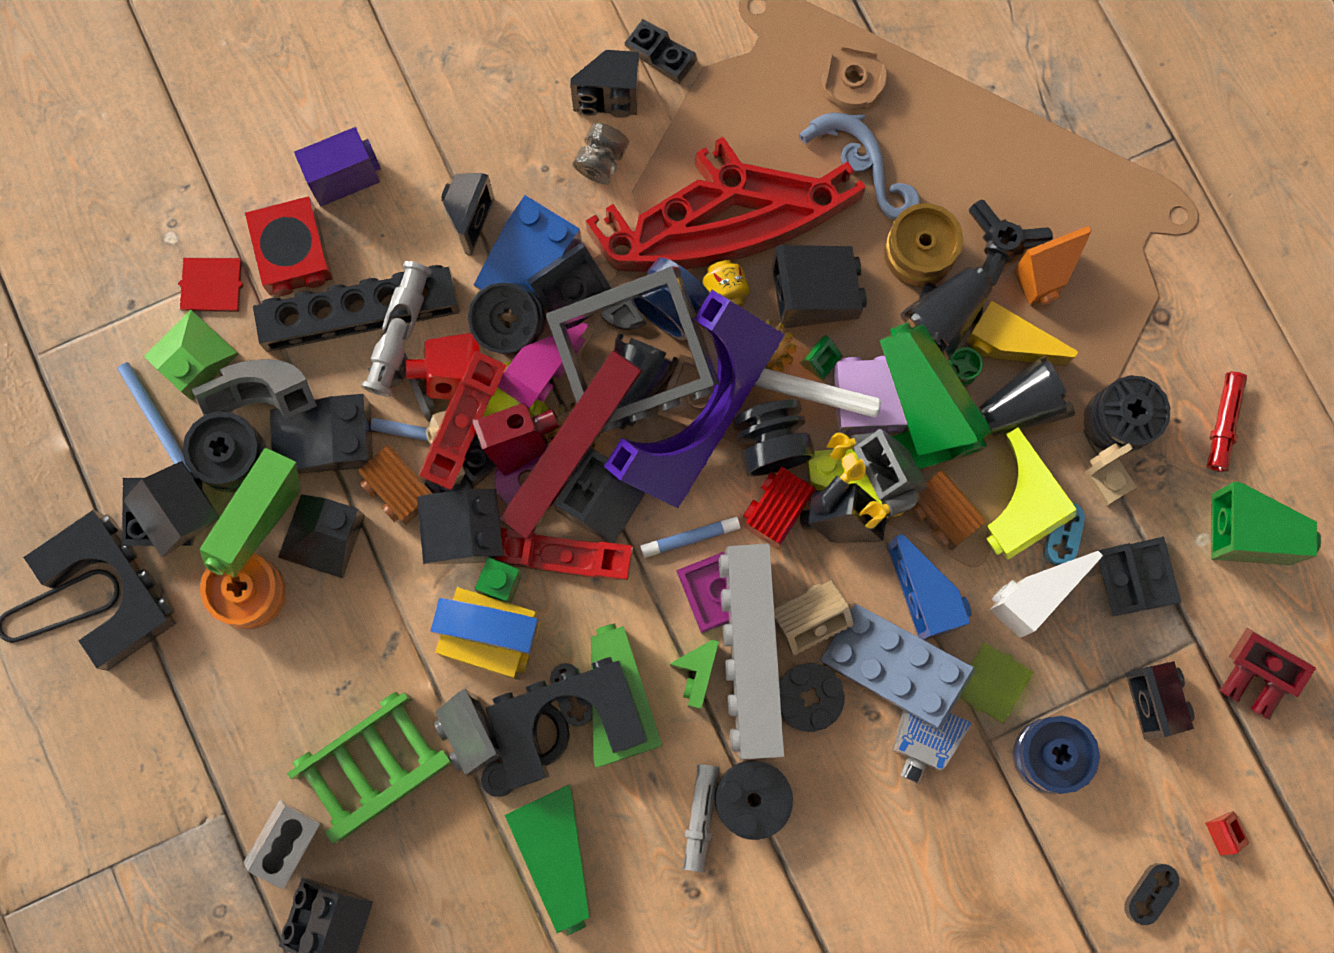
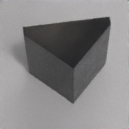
(171, 507)

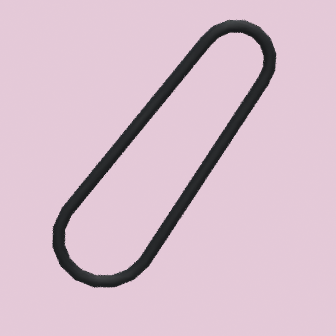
(67, 621)

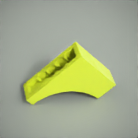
(1036, 505)

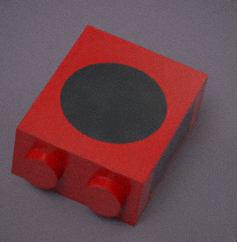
(289, 246)

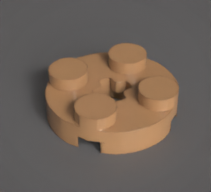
(848, 94)

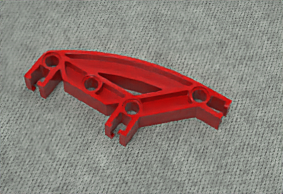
(782, 204)

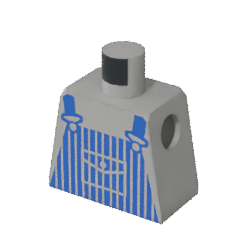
(927, 745)

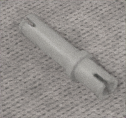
(700, 819)

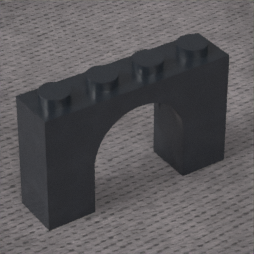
(141, 613)
(517, 718)

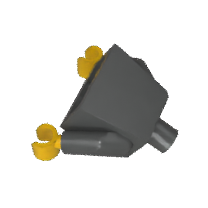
(888, 469)

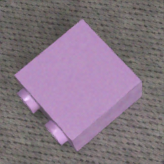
(874, 380)

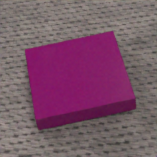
(703, 590)

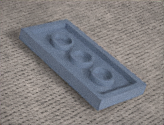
(898, 667)

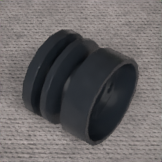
(493, 331)
(1110, 421)
(771, 431)

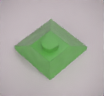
(190, 354)

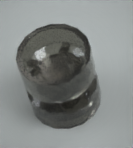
(602, 150)

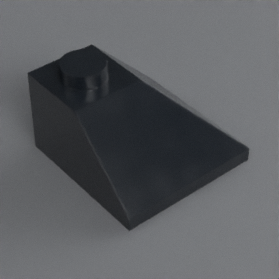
(467, 206)
(322, 535)

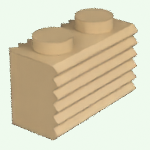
(812, 617)

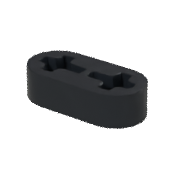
(565, 703)
(1144, 889)

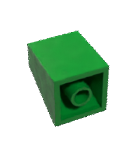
(1259, 529)

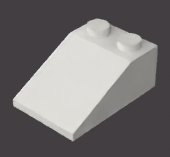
(1030, 601)

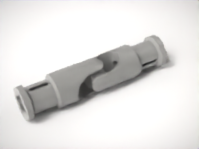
(389, 350)

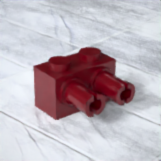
(1261, 657)

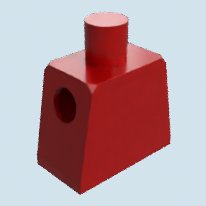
(442, 364)

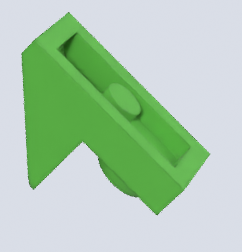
(698, 662)

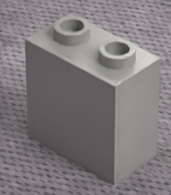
(281, 844)

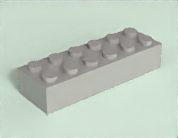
(753, 651)

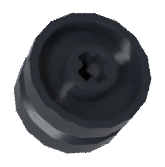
(206, 447)

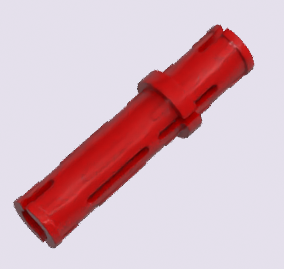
(1224, 433)

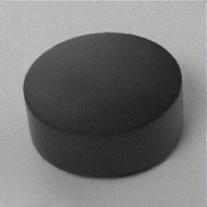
(495, 780)

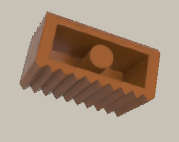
(394, 483)
(947, 511)

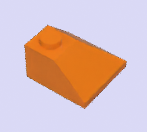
(1049, 266)

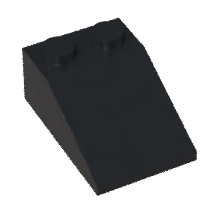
(327, 436)

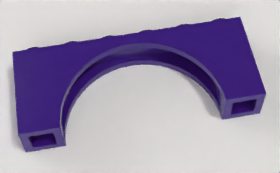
(673, 464)

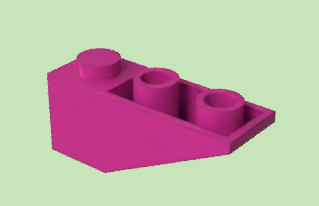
(535, 365)

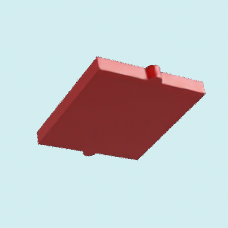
(211, 284)

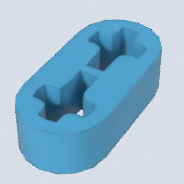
(1072, 539)

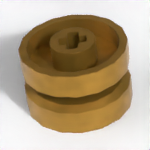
(923, 244)

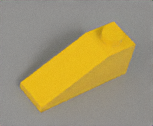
(1013, 338)

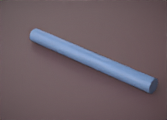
(151, 413)

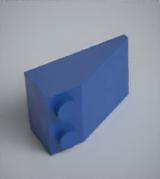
(527, 244)
(929, 594)

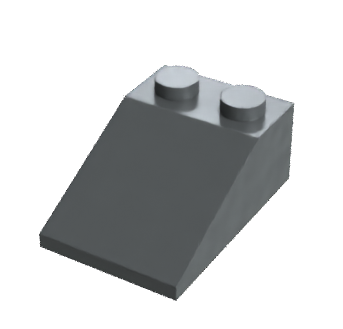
(468, 731)

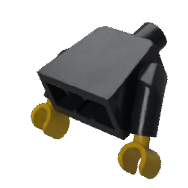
(837, 508)

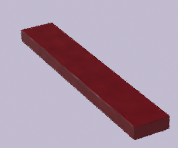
(571, 444)

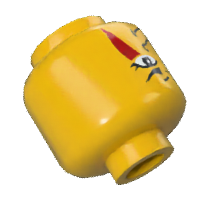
(727, 281)

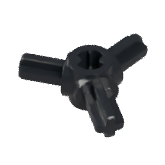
(995, 230)

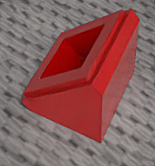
(1227, 834)

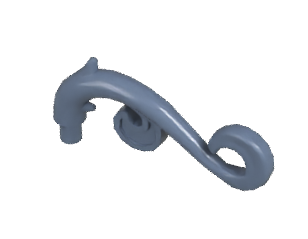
(852, 124)

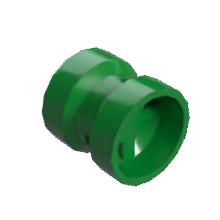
(966, 361)

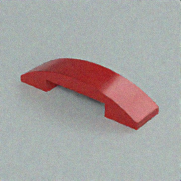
(457, 426)
(566, 555)

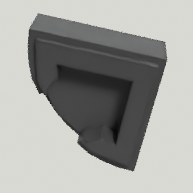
(623, 316)

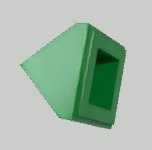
(822, 357)

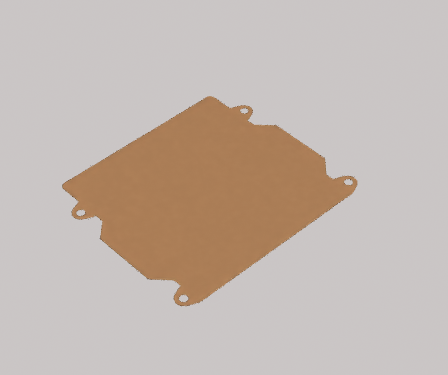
(955, 150)

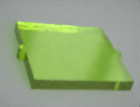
(995, 683)

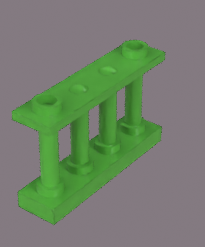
(372, 801)

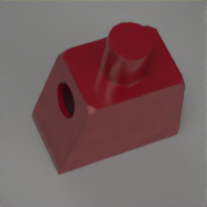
(515, 436)

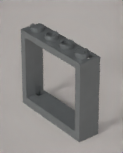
(666, 400)

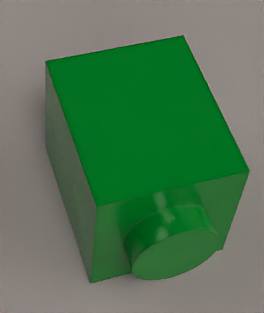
(498, 580)

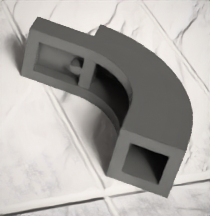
(257, 382)

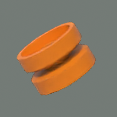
(256, 605)

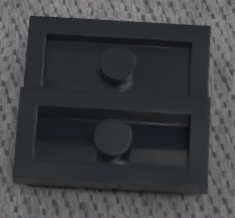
(1138, 576)

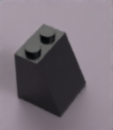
(817, 284)

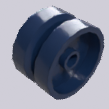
(659, 305)
(1076, 750)

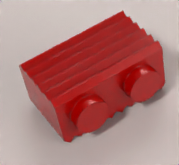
(779, 506)

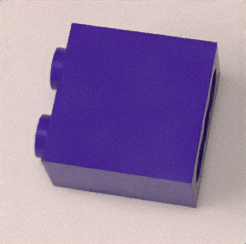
(338, 166)

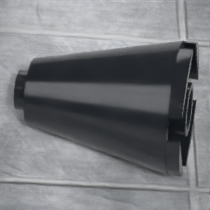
(951, 308)
(654, 373)
(1028, 400)

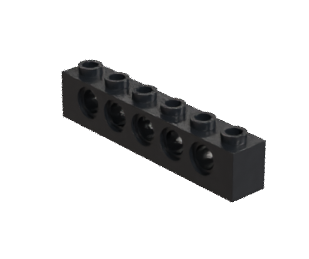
(308, 329)

